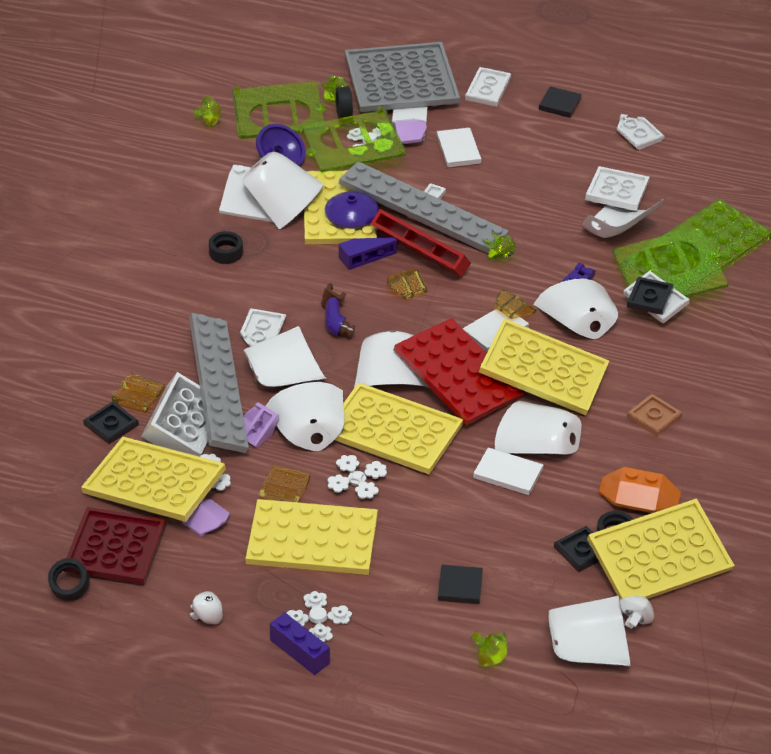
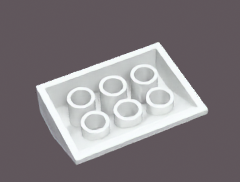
(238, 199)
(179, 418)

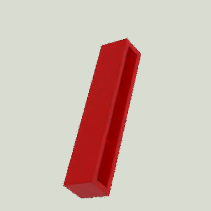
(421, 243)

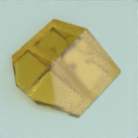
(407, 283)
(513, 305)

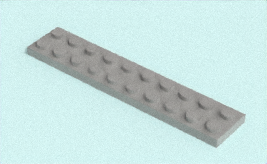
(421, 206)
(218, 383)

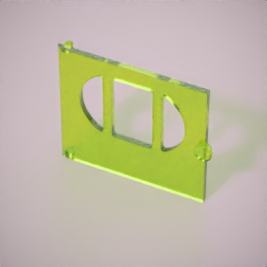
(250, 98)
(329, 159)
(702, 279)

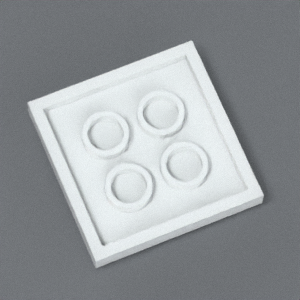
(617, 188)

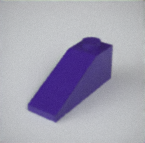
(366, 250)

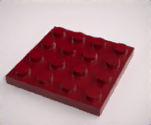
(116, 544)

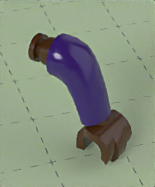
(334, 321)

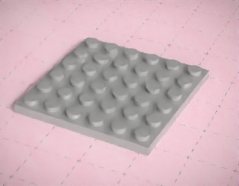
(401, 77)

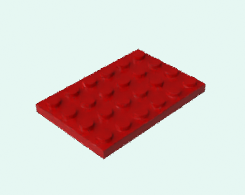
(450, 366)

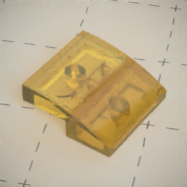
(138, 392)
(285, 485)

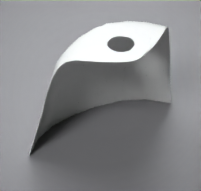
(281, 187)
(617, 220)
(571, 305)
(283, 360)
(381, 364)
(307, 402)
(537, 430)
(590, 632)

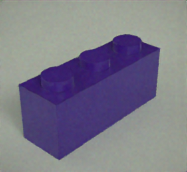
(299, 643)

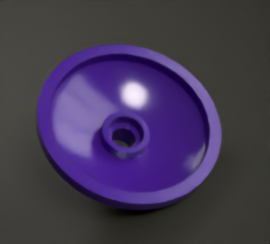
(281, 140)
(351, 209)

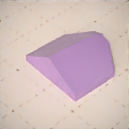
(410, 130)
(259, 424)
(206, 517)

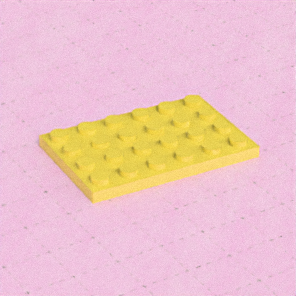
(317, 226)
(544, 366)
(397, 428)
(153, 478)
(312, 537)
(660, 551)

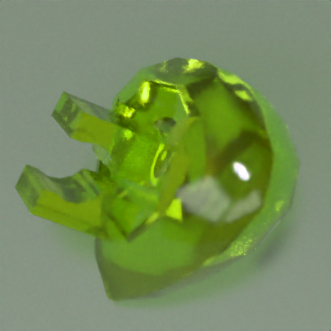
(331, 85)
(210, 110)
(502, 248)
(491, 648)

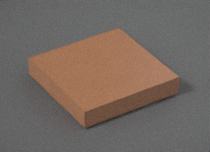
(654, 415)

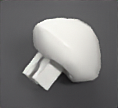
(207, 608)
(638, 609)

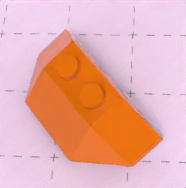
(639, 490)

